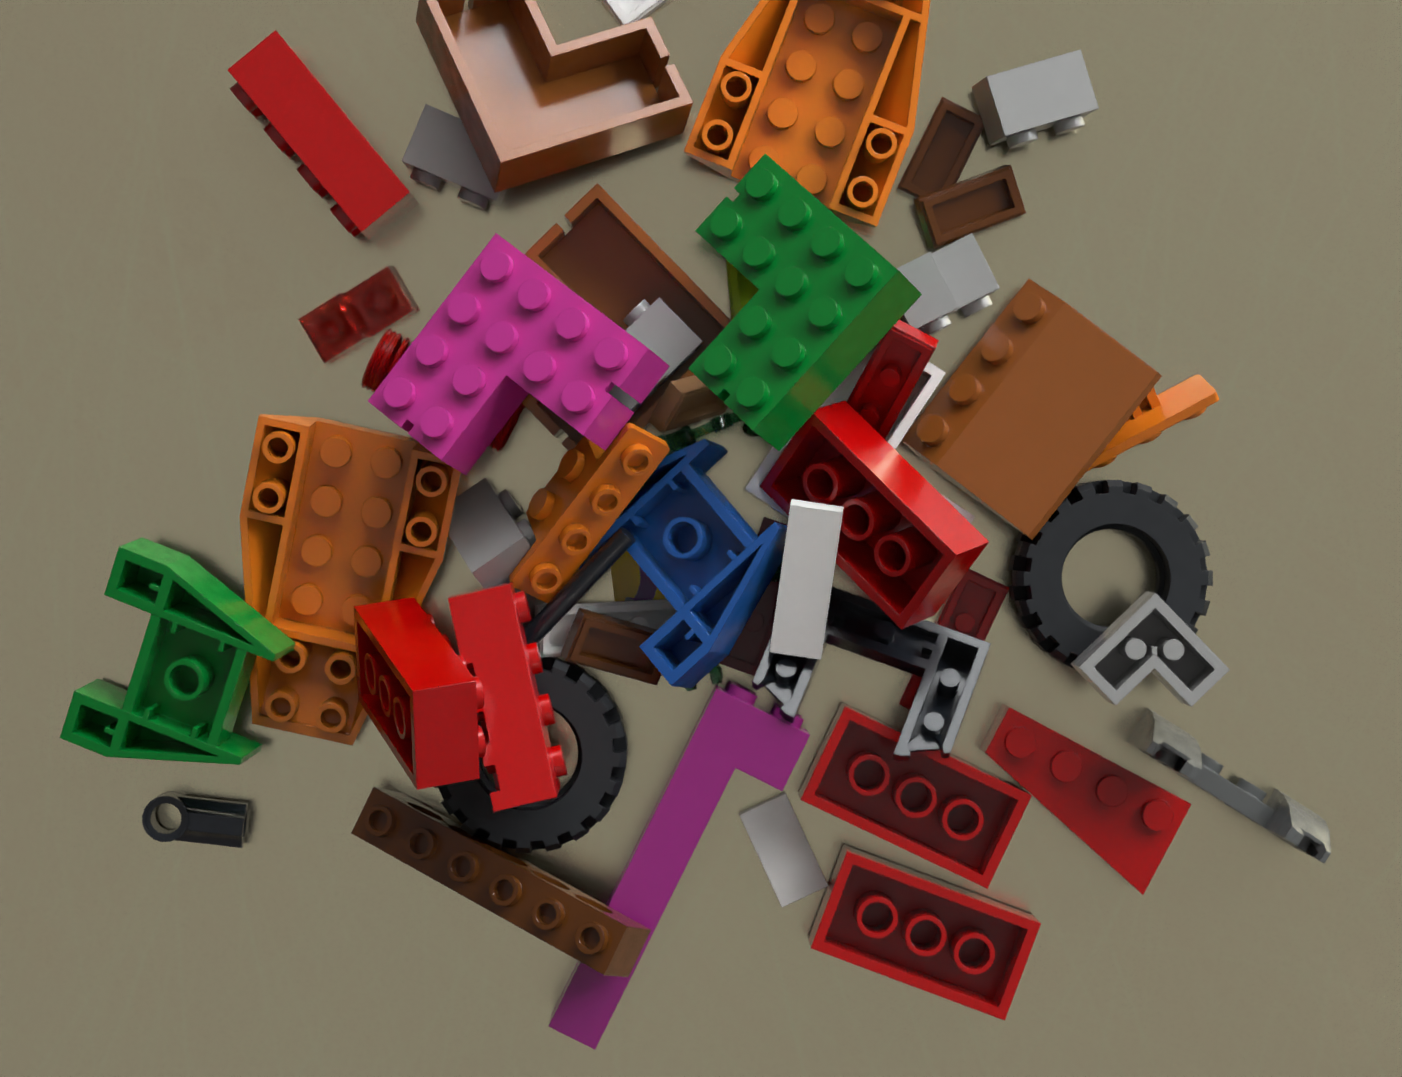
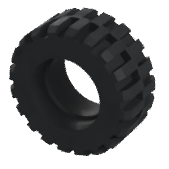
(1094, 507)
(585, 796)

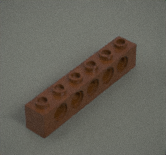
(502, 882)

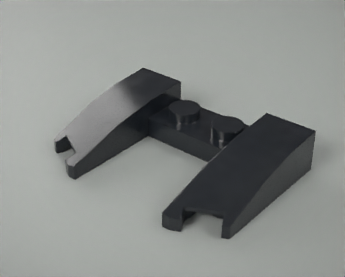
(941, 656)

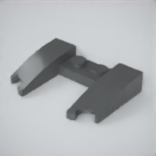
(1279, 815)

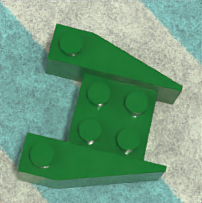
(187, 668)

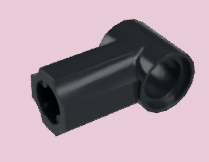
(201, 820)

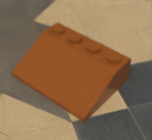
(1030, 408)

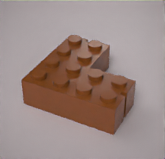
(546, 104)
(614, 269)

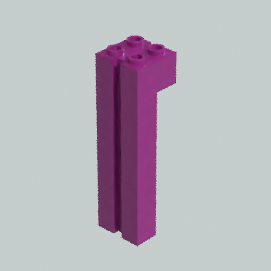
(726, 736)

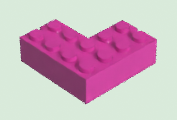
(507, 336)

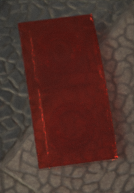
(358, 314)

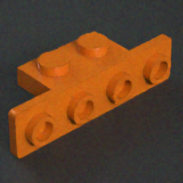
(1157, 414)
(582, 506)

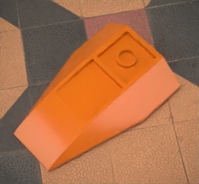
(821, 94)
(329, 526)

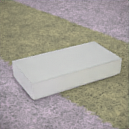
(783, 849)

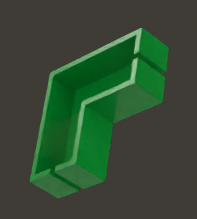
(816, 308)

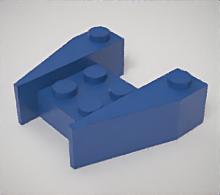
(699, 559)

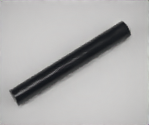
(579, 585)

